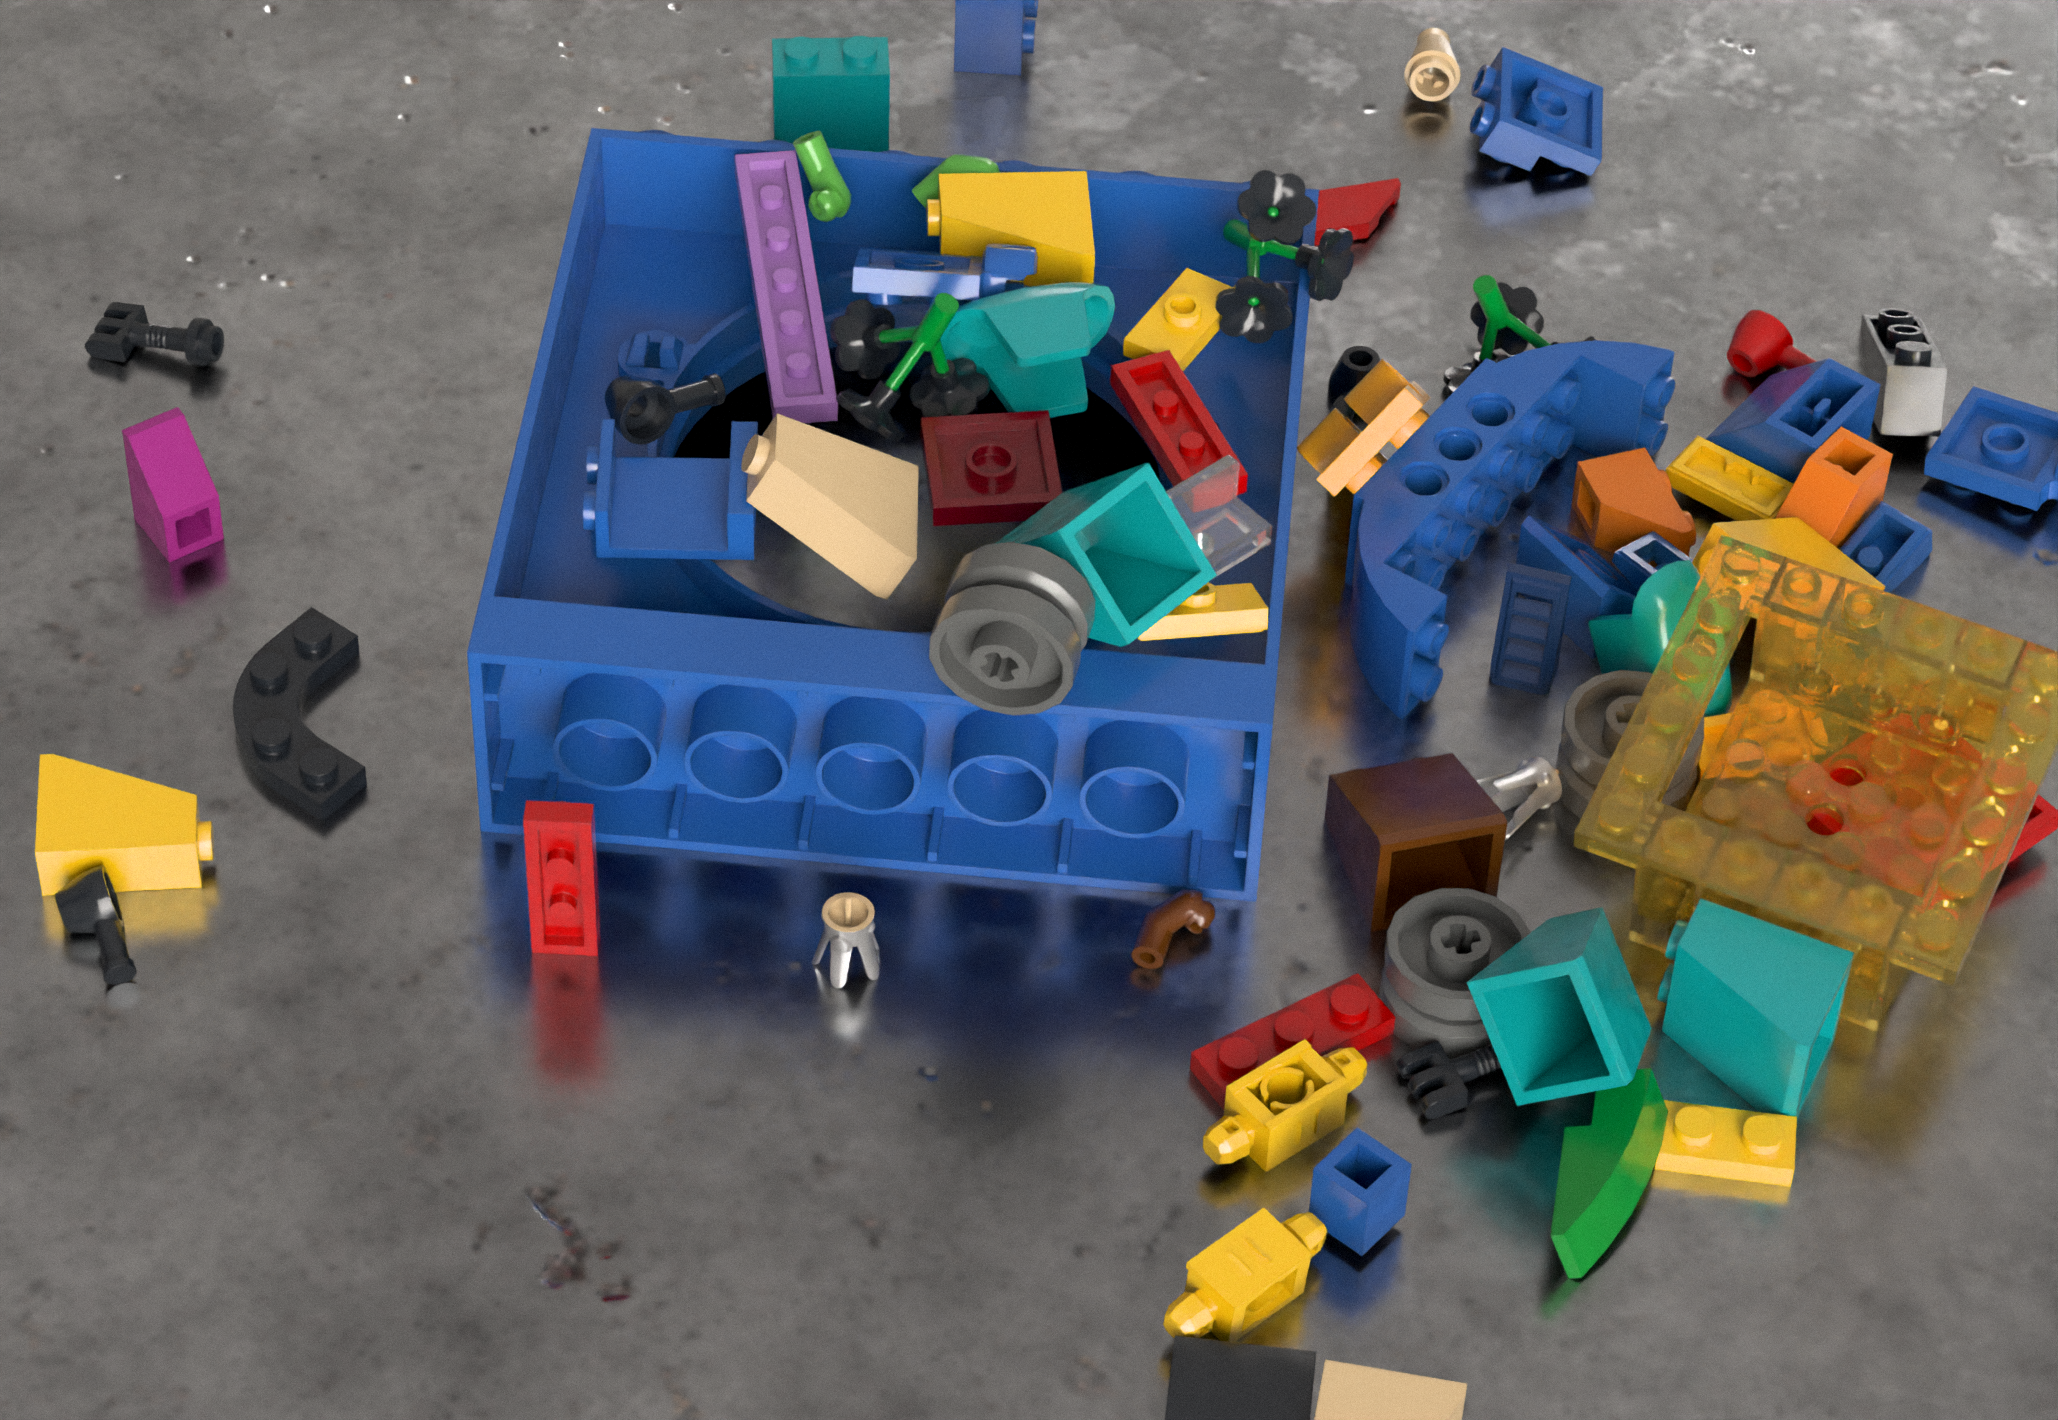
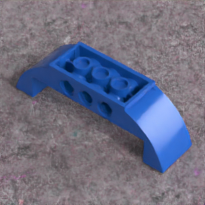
(1463, 476)

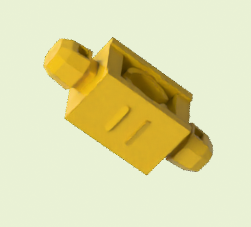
(1285, 1105)
(1246, 1276)

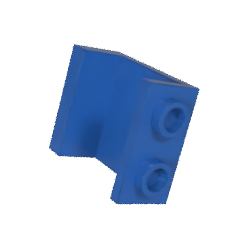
(670, 503)

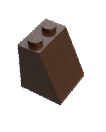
(1413, 832)

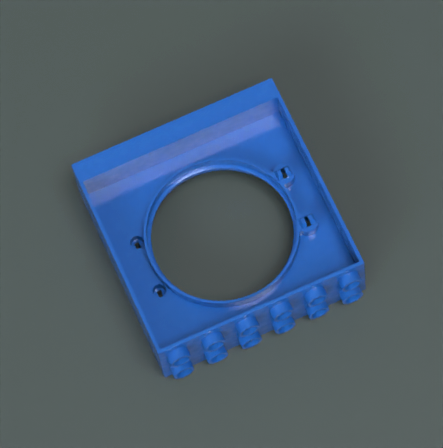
(816, 740)

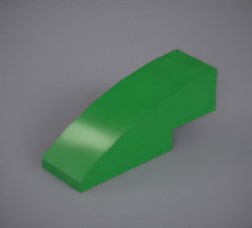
(1606, 1170)

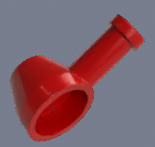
(1761, 344)

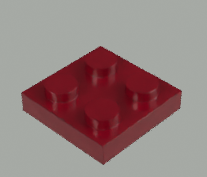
(989, 466)

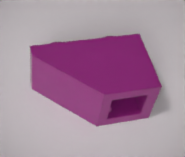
(171, 486)

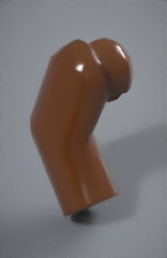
(1165, 919)

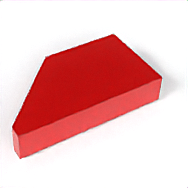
(1355, 207)

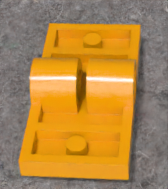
(1352, 456)

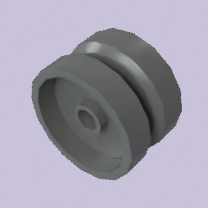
(1012, 628)
(1592, 729)
(1431, 954)

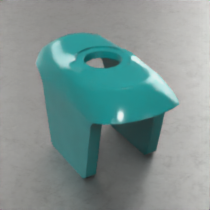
(1033, 343)
(1640, 638)

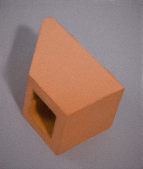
(1839, 486)
(1626, 499)

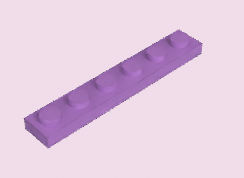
(785, 287)

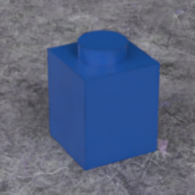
(1360, 1191)

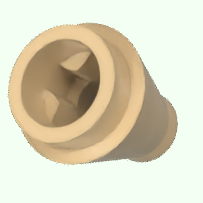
(1432, 68)

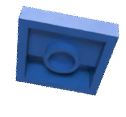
(1536, 113)

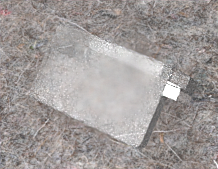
(1217, 518)

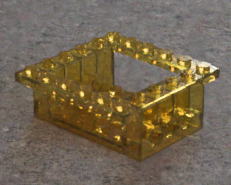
(1923, 704)

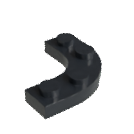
(270, 721)

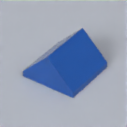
(1595, 583)

